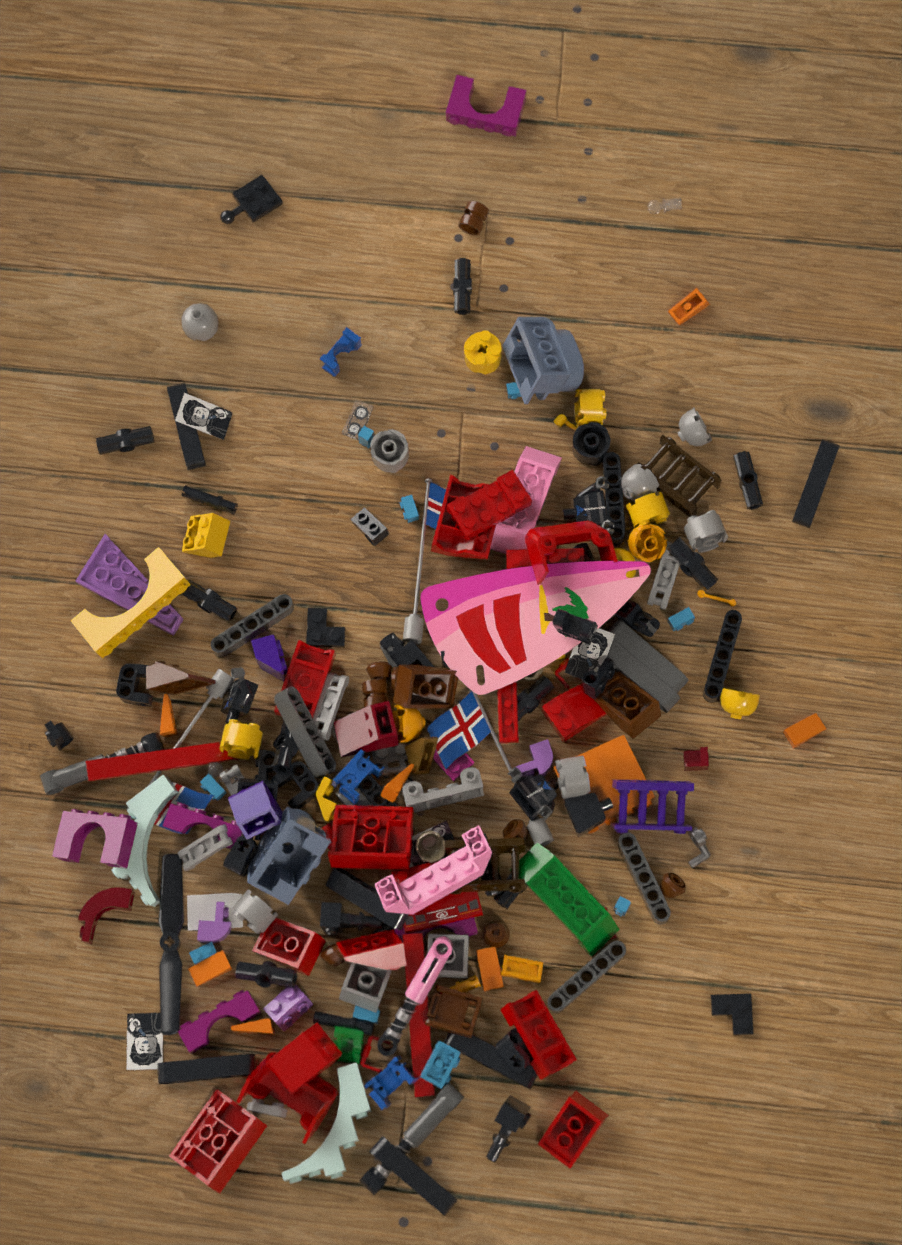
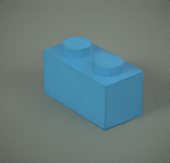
(513, 391)
(365, 436)
(408, 504)
(680, 619)
(210, 785)
(622, 906)
(203, 953)
(366, 1015)

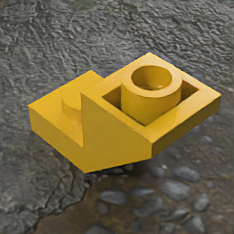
(327, 807)

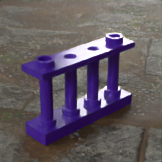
(662, 789)

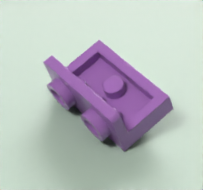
(288, 1007)

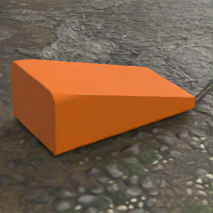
(688, 307)
(168, 724)
(804, 730)
(394, 787)
(210, 968)
(489, 968)
(261, 1026)

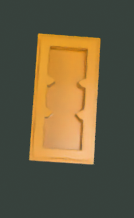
(521, 968)

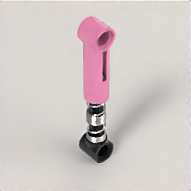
(415, 994)

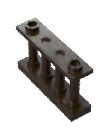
(674, 494)
(505, 845)

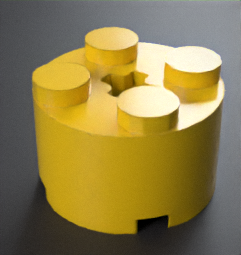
(474, 352)
(589, 406)
(648, 510)
(241, 739)

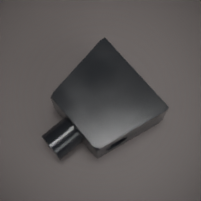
(587, 812)

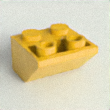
(206, 535)

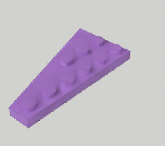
(120, 582)

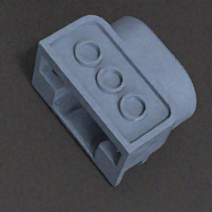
(543, 359)
(284, 868)

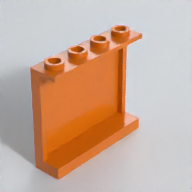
(612, 762)

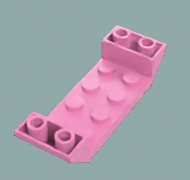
(536, 474)
(437, 879)

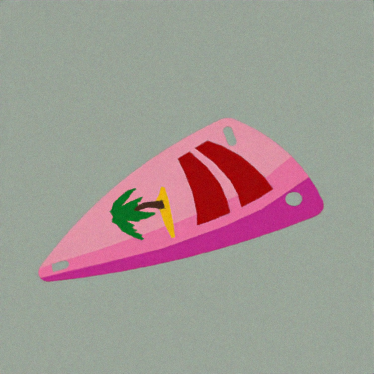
(508, 618)

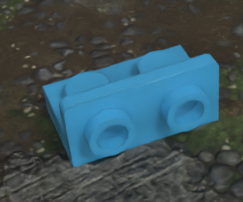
(440, 1065)

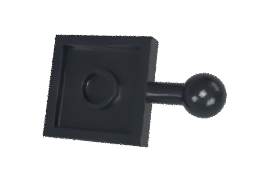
(254, 199)

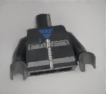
(590, 506)
(238, 696)
(533, 794)

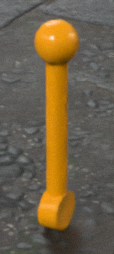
(701, 594)

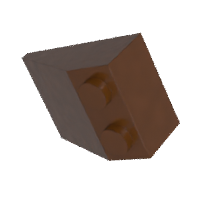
(173, 679)
(425, 687)
(628, 705)

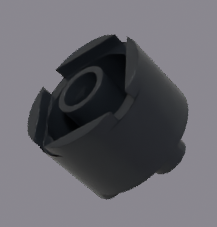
(589, 434)

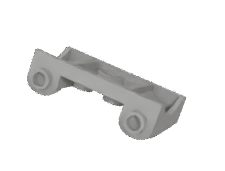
(470, 788)

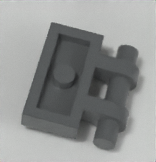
(391, 755)

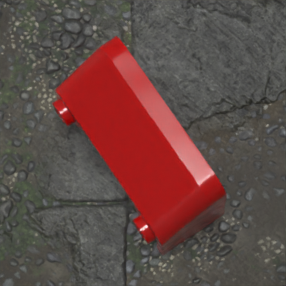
(543, 542)
(310, 1100)

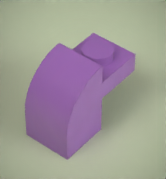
(542, 759)
(215, 930)

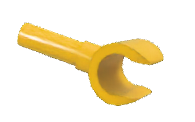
(561, 419)

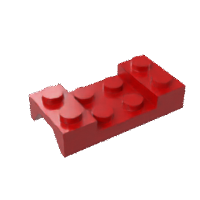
(489, 505)
(308, 673)
(539, 1034)

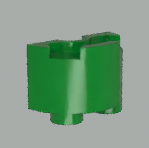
(349, 1043)

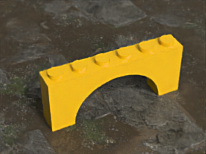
(107, 633)

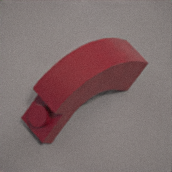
(100, 903)

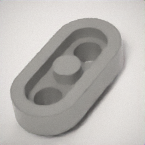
(274, 1110)

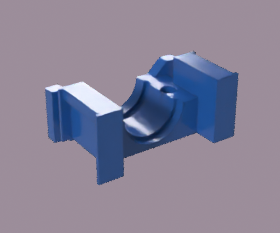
(348, 342)
(355, 773)
(389, 1081)

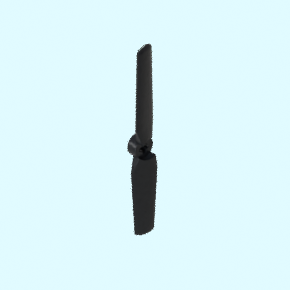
(171, 922)

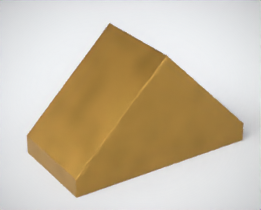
(421, 754)

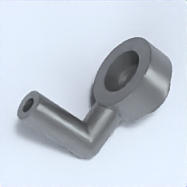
(698, 838)

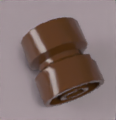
(473, 219)
(374, 692)

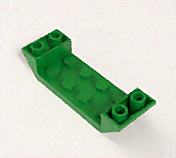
(567, 898)

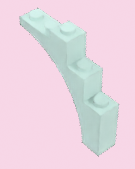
(146, 808)
(343, 1133)

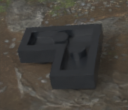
(319, 634)
(739, 1007)

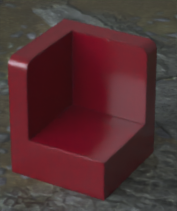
(696, 759)

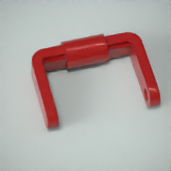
(562, 667)
(366, 1051)

